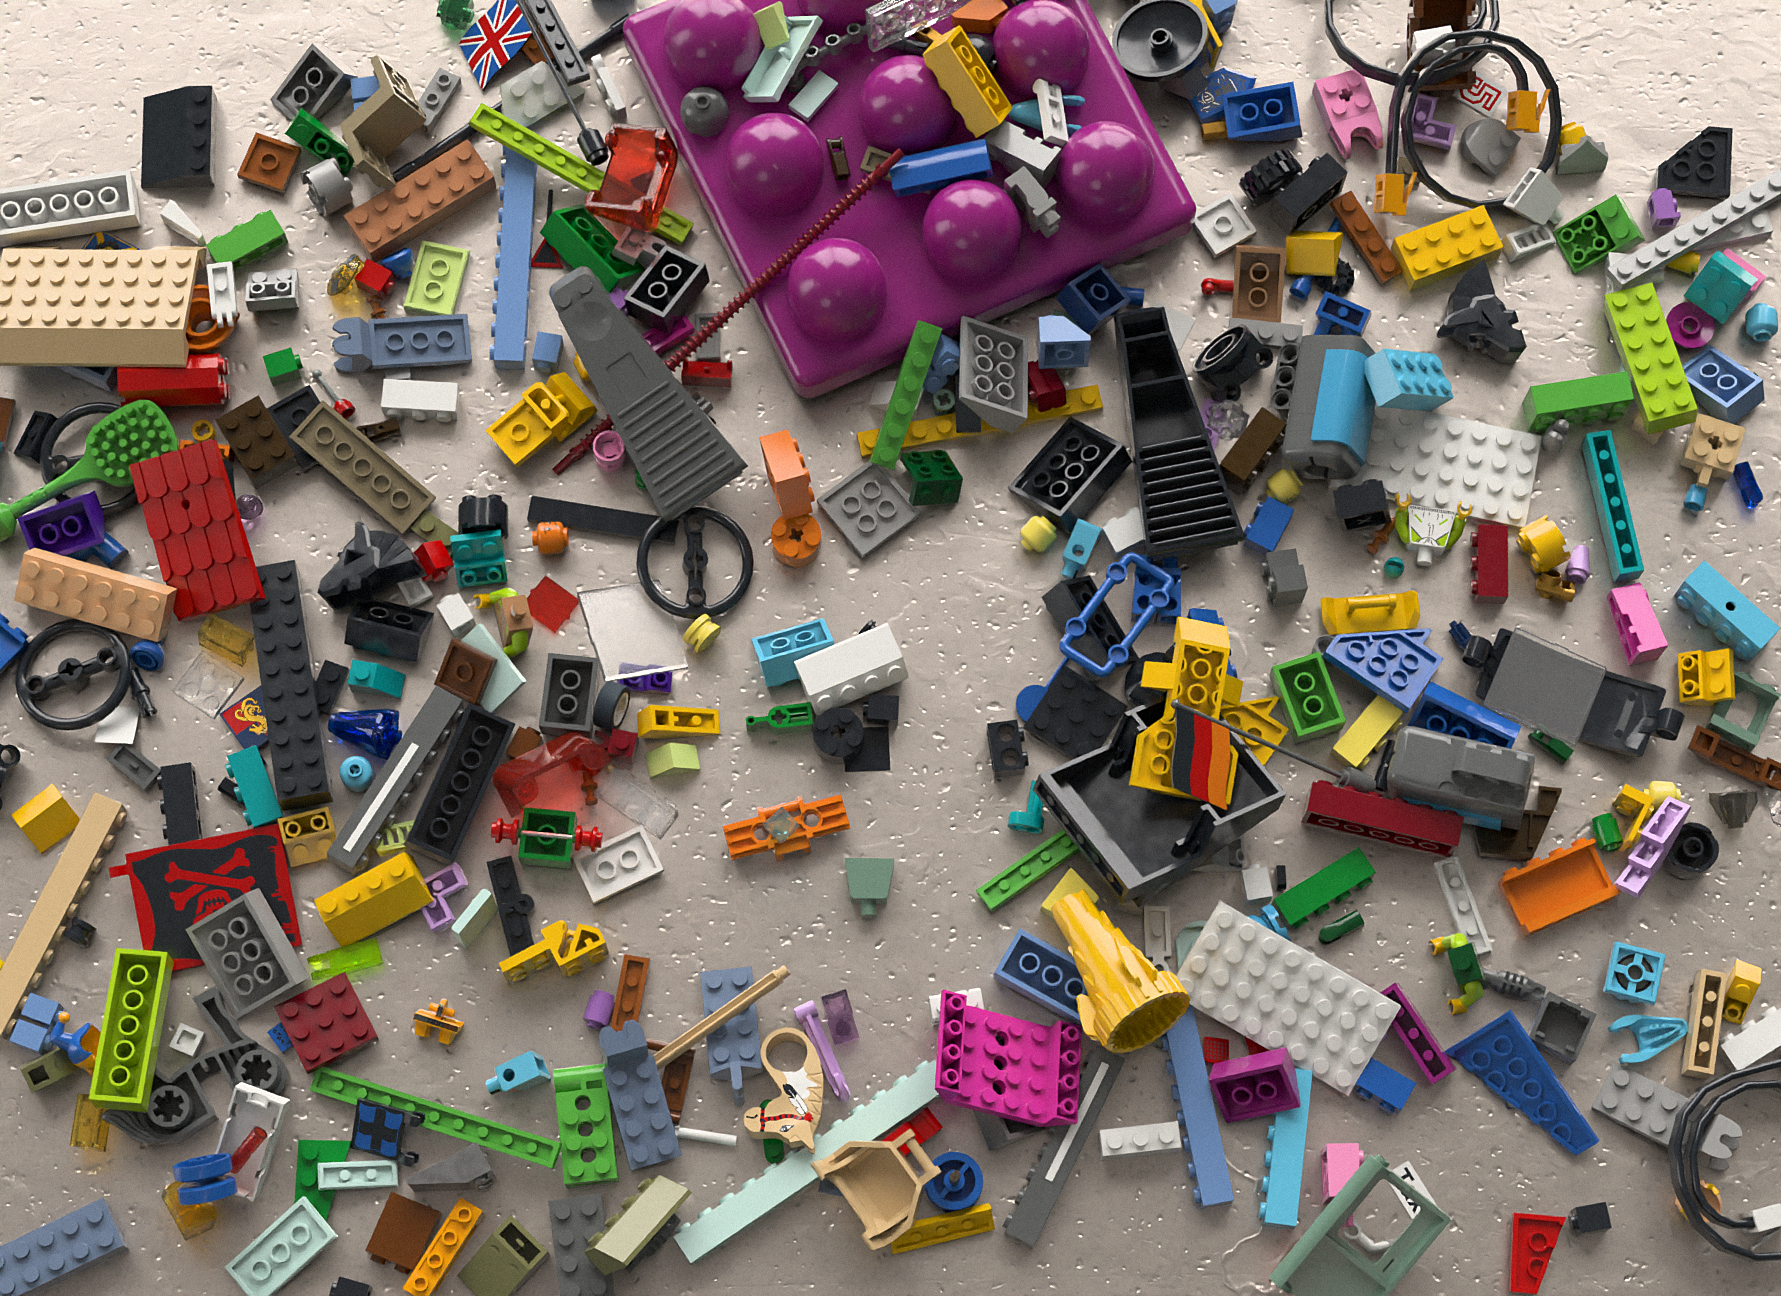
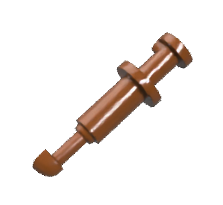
(379, 313)
(1381, 536)
(589, 787)

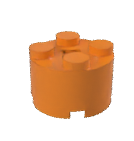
(790, 551)

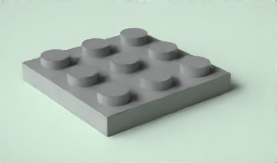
(868, 507)

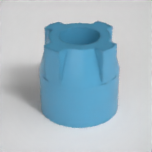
(1695, 498)

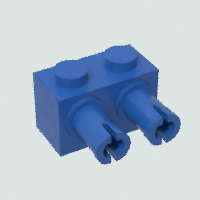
(1340, 312)

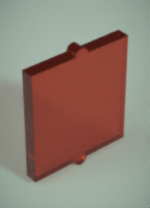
(551, 604)

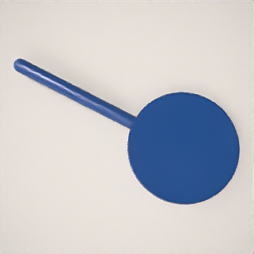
(1031, 695)

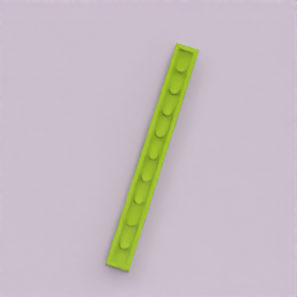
(562, 163)

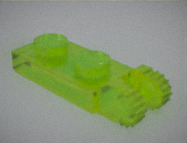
(348, 959)

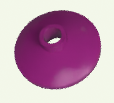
(1697, 319)

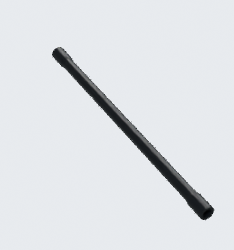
(614, 31)

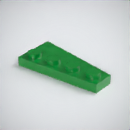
(309, 1155)

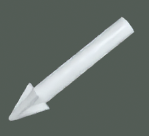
(704, 1136)

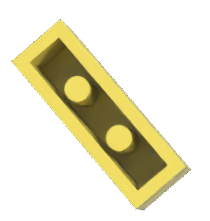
(1367, 733)

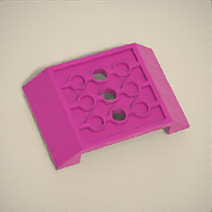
(1037, 1060)

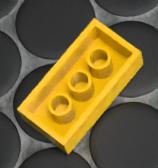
(967, 81)
(1446, 247)

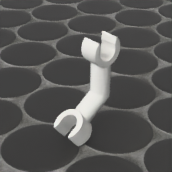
(1367, 1244)

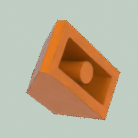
(979, 16)

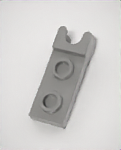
(437, 96)

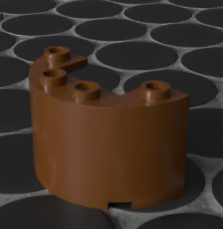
(1436, 14)

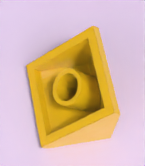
(1313, 252)
(46, 819)

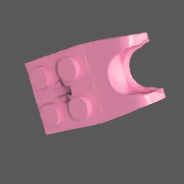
(1350, 118)

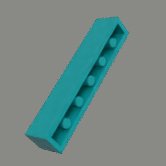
(1612, 506)

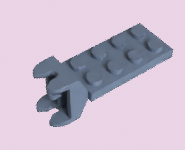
(402, 342)
(637, 1096)

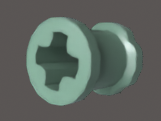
(939, 398)

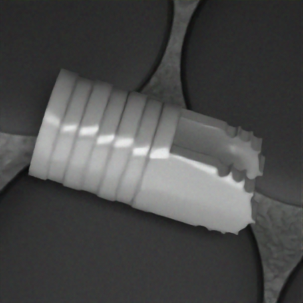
(1555, 437)

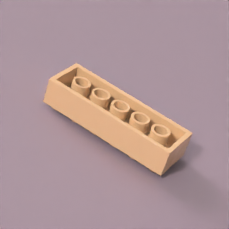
(95, 594)

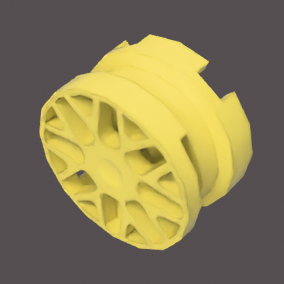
(701, 633)

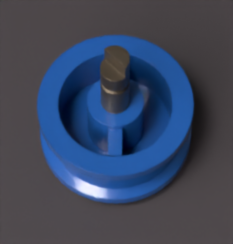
(957, 1184)

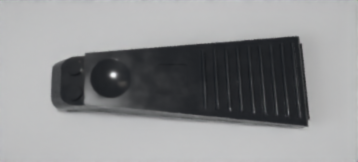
(1174, 464)

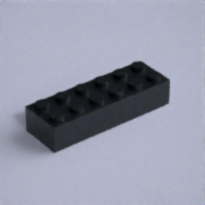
(459, 784)

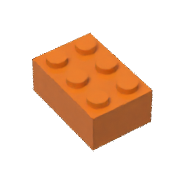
(787, 474)

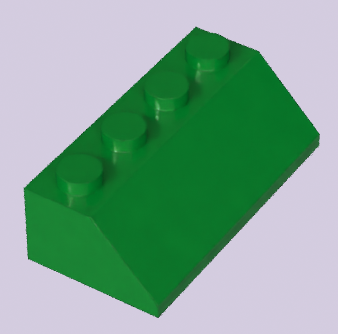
(589, 244)

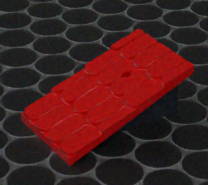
(197, 530)

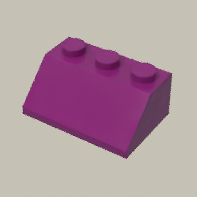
(1255, 1085)

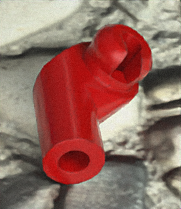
(1210, 285)

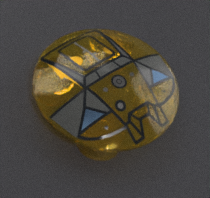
(343, 275)

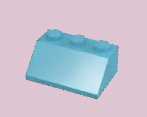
(781, 648)

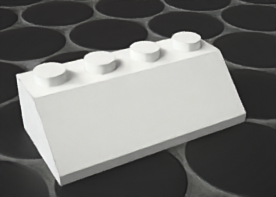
(851, 669)

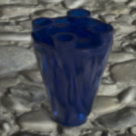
(369, 730)

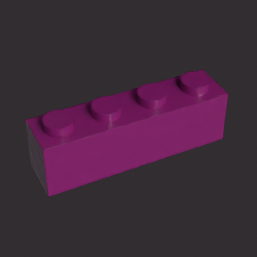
(1418, 1036)

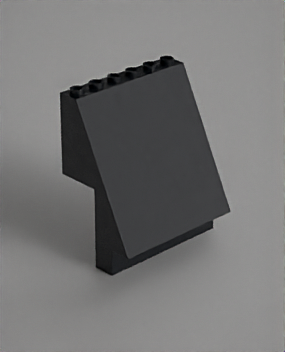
(1145, 837)

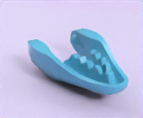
(1029, 113)
(1651, 1034)

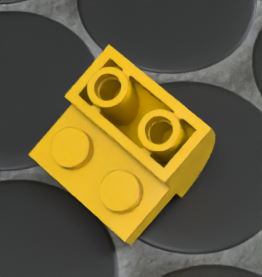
(1706, 677)
(308, 835)

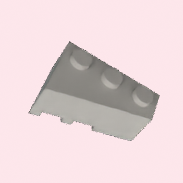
(1015, 150)

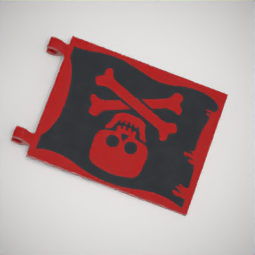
(197, 877)

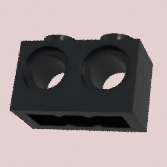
(1000, 749)

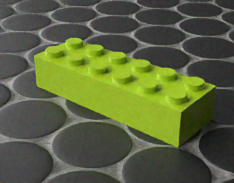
(1650, 358)
(131, 1030)

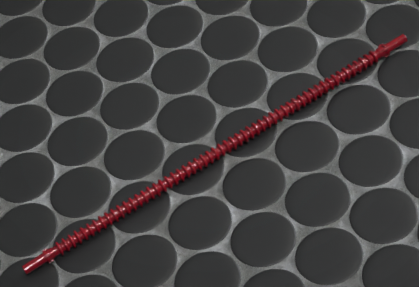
(879, 172)

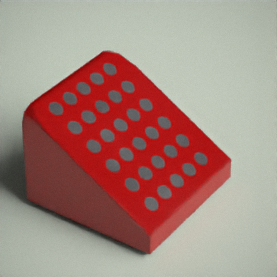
(1215, 1050)

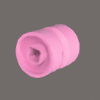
(609, 451)

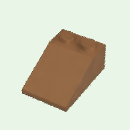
(1258, 283)

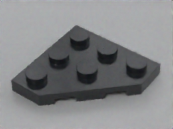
(1700, 166)

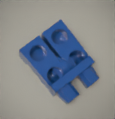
(1145, 583)

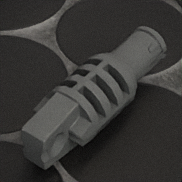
(1515, 985)
(655, 1242)

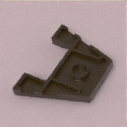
(1522, 843)

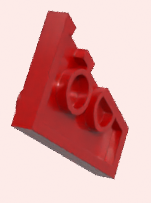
(1531, 1248)

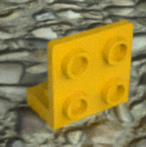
(1636, 803)

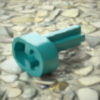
(1031, 820)

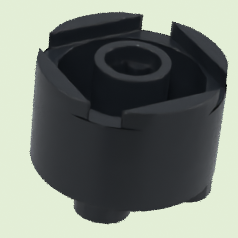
(483, 515)
(846, 724)
(1702, 845)

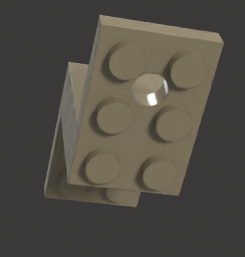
(382, 123)

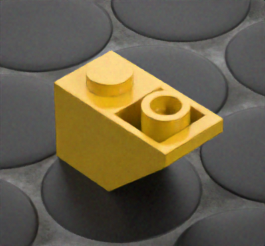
(1740, 991)

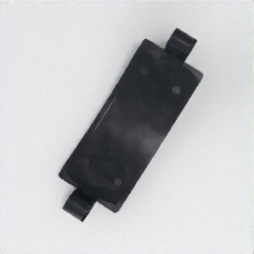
(1621, 714)

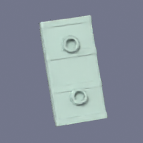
(778, 64)

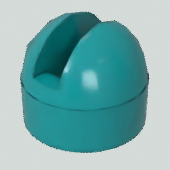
(1393, 571)

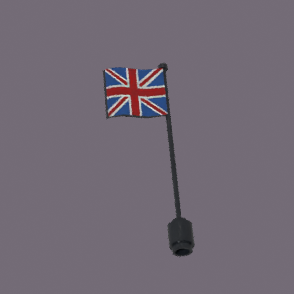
(497, 40)

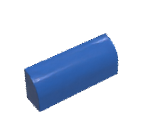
(941, 168)

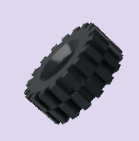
(1269, 176)

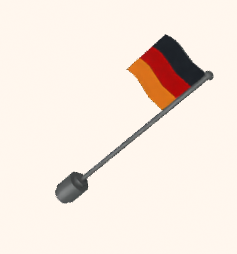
(1203, 758)

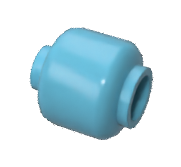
(1761, 322)
(356, 773)

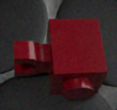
(620, 746)

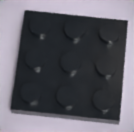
(1075, 715)

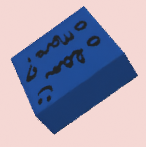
(280, 1037)

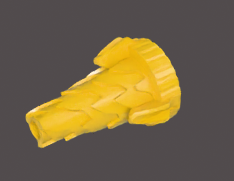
(1127, 994)

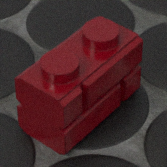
(1045, 388)

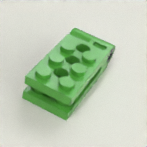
(571, 1088)

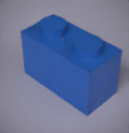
(1268, 526)
(1384, 1086)

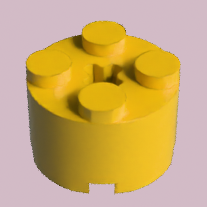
(1543, 544)

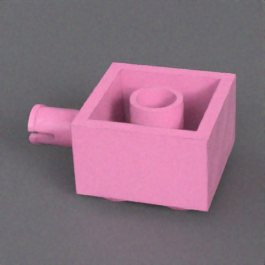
(1337, 1167)

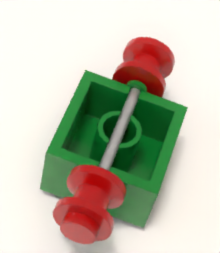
(547, 837)

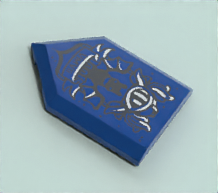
(1209, 102)

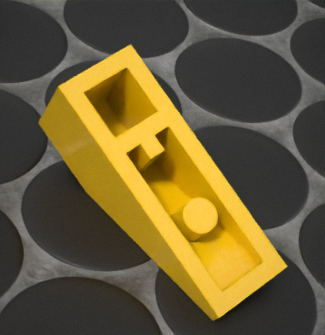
(677, 722)

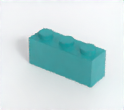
(254, 787)

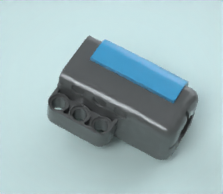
(1327, 405)
(1461, 775)

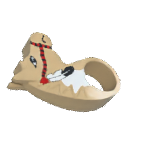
(799, 1109)

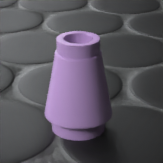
(1578, 566)

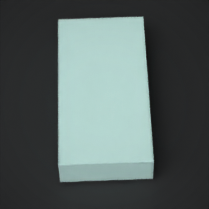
(813, 95)

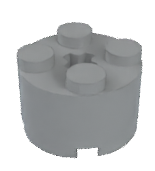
(327, 186)

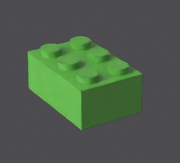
(1307, 697)

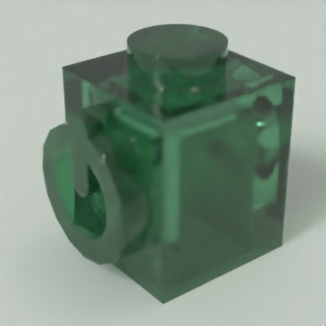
(455, 13)

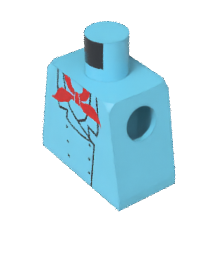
(528, 1071)

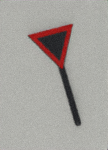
(546, 254)

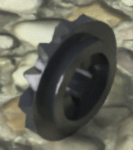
(1342, 284)

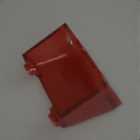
(635, 177)
(516, 778)

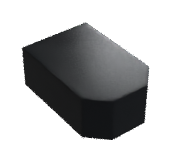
(1280, 877)

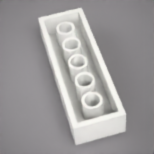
(68, 208)

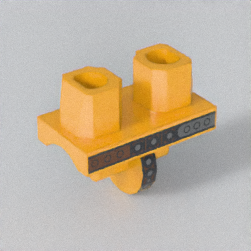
(426, 1020)

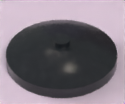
(1160, 39)

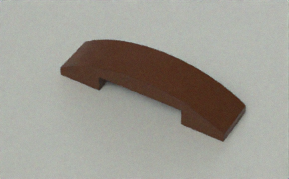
(1734, 759)

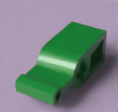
(794, 719)

